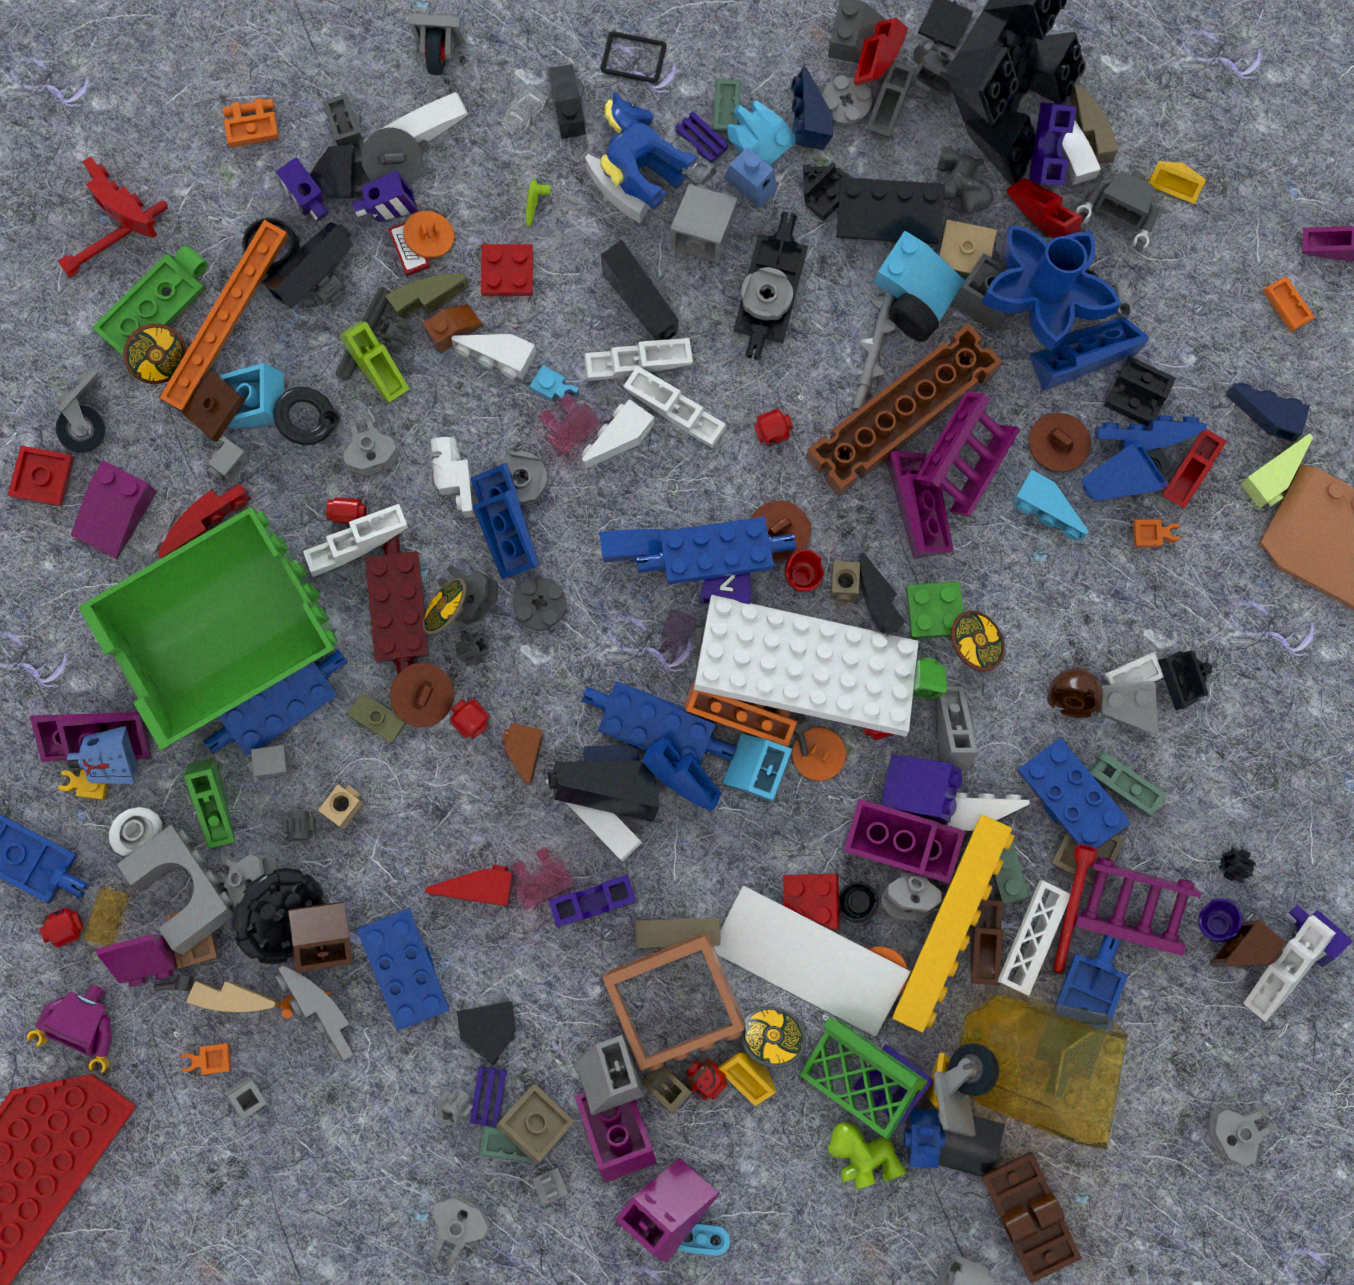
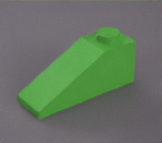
(210, 802)

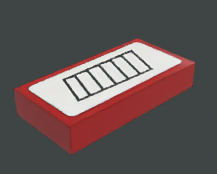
(410, 261)

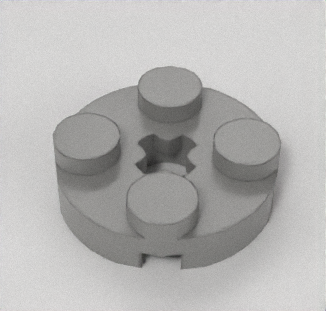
(860, 96)
(766, 308)
(535, 472)

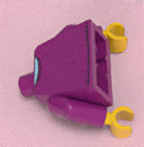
(77, 1024)

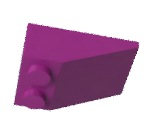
(111, 509)
(139, 959)
(617, 1139)

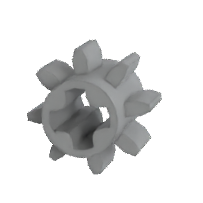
(454, 1106)

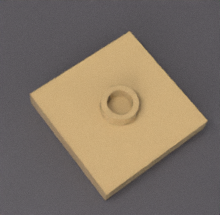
(965, 244)

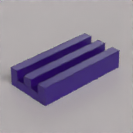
(687, 123)
(477, 1095)

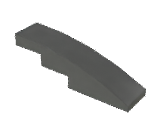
(347, 133)

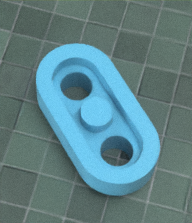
(701, 1240)

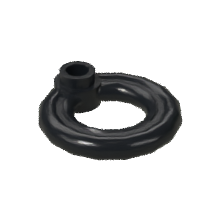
(318, 400)

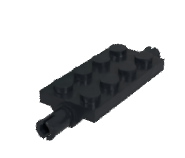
(786, 255)

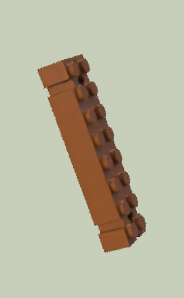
(903, 409)

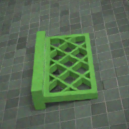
(869, 1054)

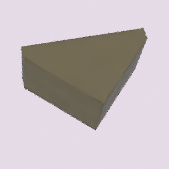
(667, 1088)

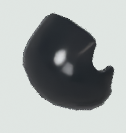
(858, 902)

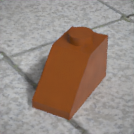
(451, 322)
(523, 748)

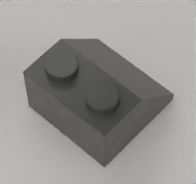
(852, 25)
(974, 289)

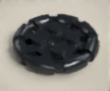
(262, 917)

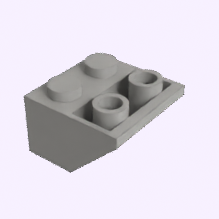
(609, 1075)

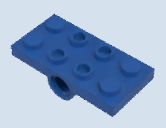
(1073, 796)
(403, 969)

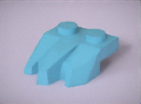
(760, 132)

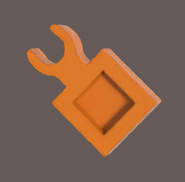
(1151, 533)
(211, 1059)

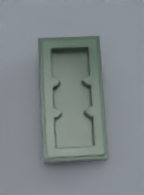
(725, 101)
(496, 1144)

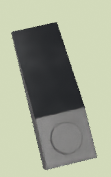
(567, 101)

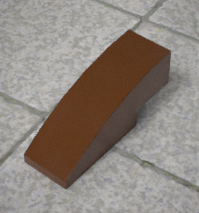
(987, 943)

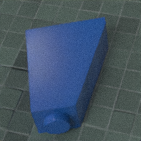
(1124, 475)

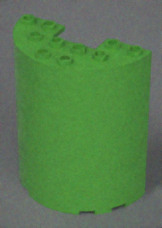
(255, 615)

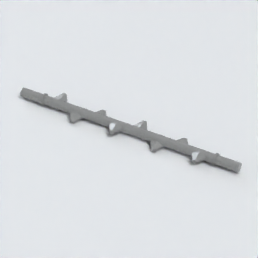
(872, 345)

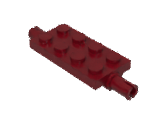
(396, 606)

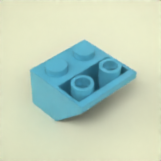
(757, 767)

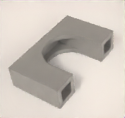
(208, 906)

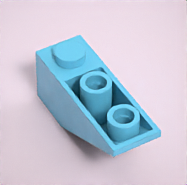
(1046, 501)

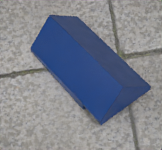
(1088, 351)
(504, 521)

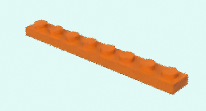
(224, 315)

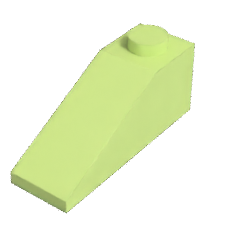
(1275, 477)

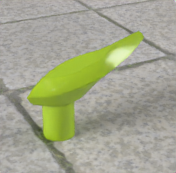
(532, 199)

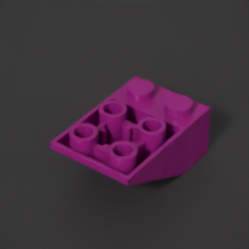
(667, 1209)

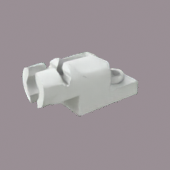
(452, 474)

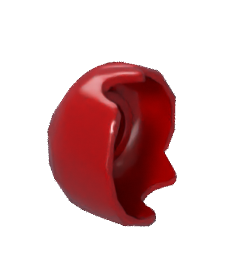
(804, 571)

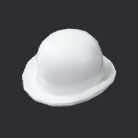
(133, 830)

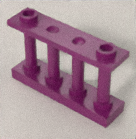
(949, 445)
(1142, 933)

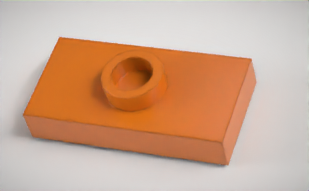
(1288, 304)

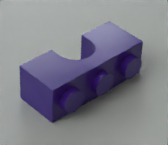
(1047, 159)
(592, 902)

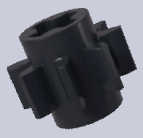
(1237, 865)

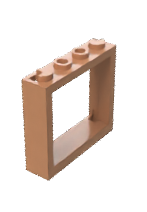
(660, 958)

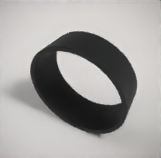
(294, 240)

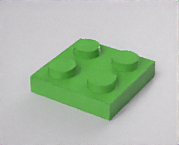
(933, 608)

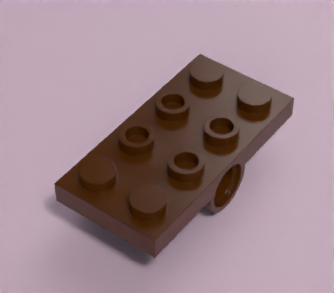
(1031, 1217)

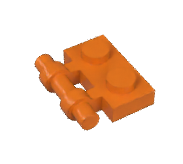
(250, 128)

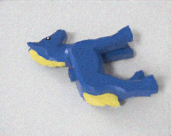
(639, 146)

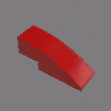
(880, 50)
(1044, 208)
(1194, 468)

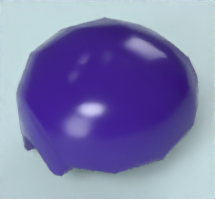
(1220, 920)

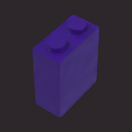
(922, 787)

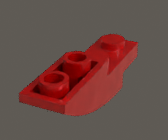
(118, 202)
(203, 513)

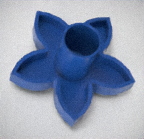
(1050, 283)

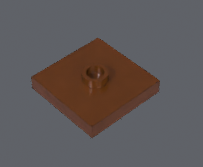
(214, 406)

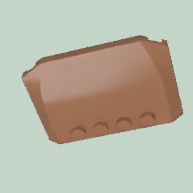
(1315, 533)

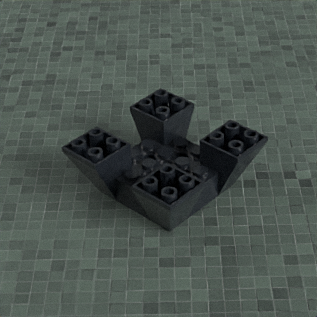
(1001, 63)

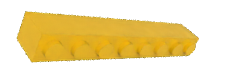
(952, 923)

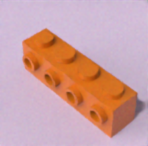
(742, 715)

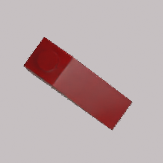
(479, 886)

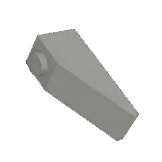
(955, 729)

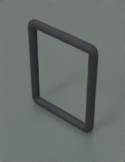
(629, 75)

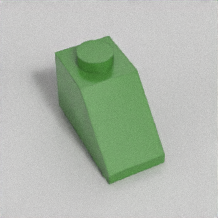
(929, 679)

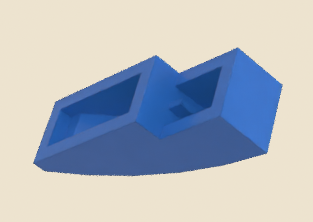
(628, 544)
(681, 774)

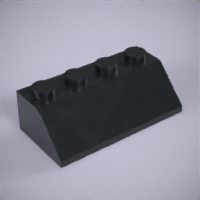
(888, 208)

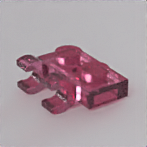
(573, 428)
(543, 884)

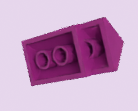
(920, 506)
(64, 733)
(904, 841)

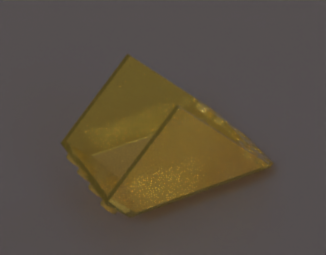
(1054, 1065)

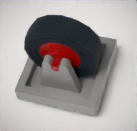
(436, 37)

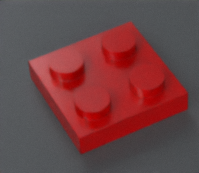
(507, 269)
(41, 476)
(814, 897)

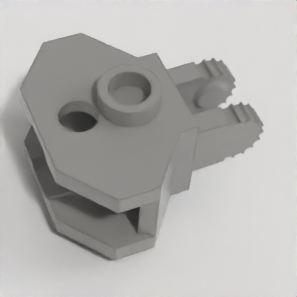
(367, 447)
(244, 873)
(910, 892)
(1242, 1133)
(457, 1228)

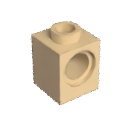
(329, 807)

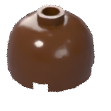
(1076, 692)

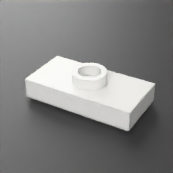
(1139, 670)

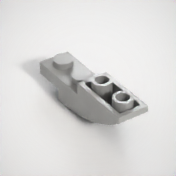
(311, 999)

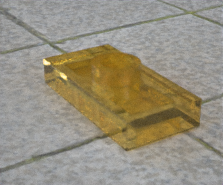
(106, 916)

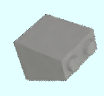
(703, 223)

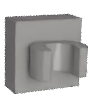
(550, 1186)

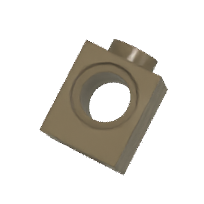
(848, 570)

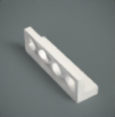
(1039, 941)

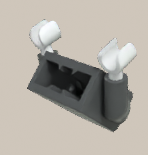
(1125, 200)

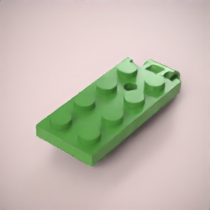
(145, 301)

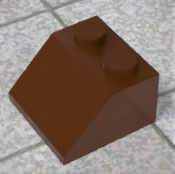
(1251, 946)

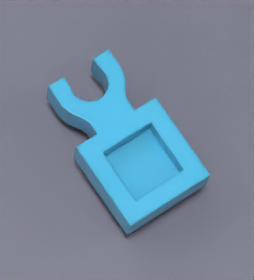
(551, 384)

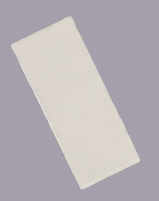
(810, 961)

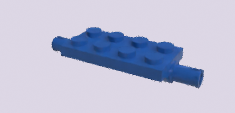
(716, 551)
(277, 707)
(646, 719)
(36, 863)
(1093, 982)

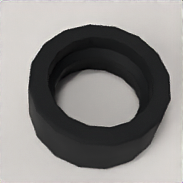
(913, 317)

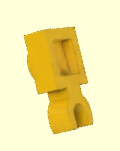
(83, 786)

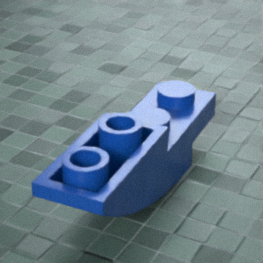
(1160, 432)

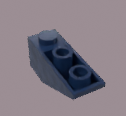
(812, 115)
(1274, 414)

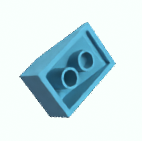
(921, 272)
(261, 388)

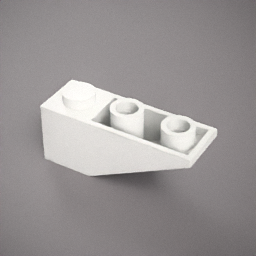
(502, 351)
(623, 433)
(970, 809)

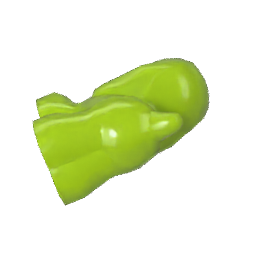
(849, 1143)

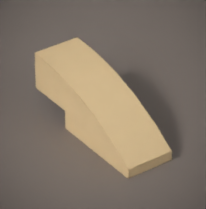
(229, 998)

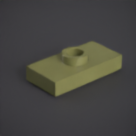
(376, 718)

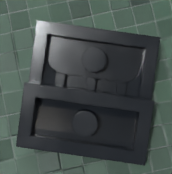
(1139, 391)
(975, 1153)

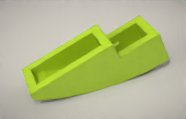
(374, 361)

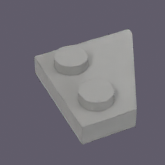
(1132, 704)

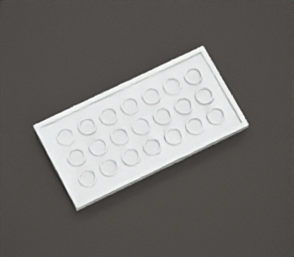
(807, 665)

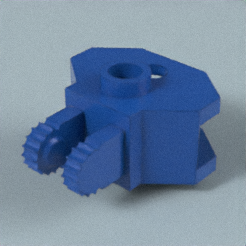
(923, 1138)

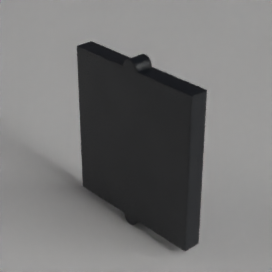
(945, 22)

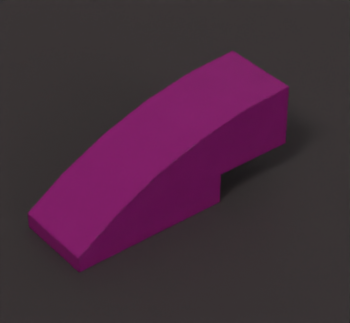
(1329, 242)

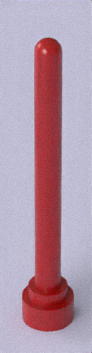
(72, 264)
(1084, 857)

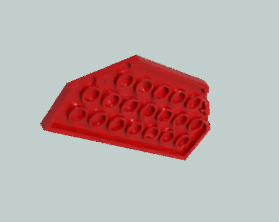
(47, 1150)

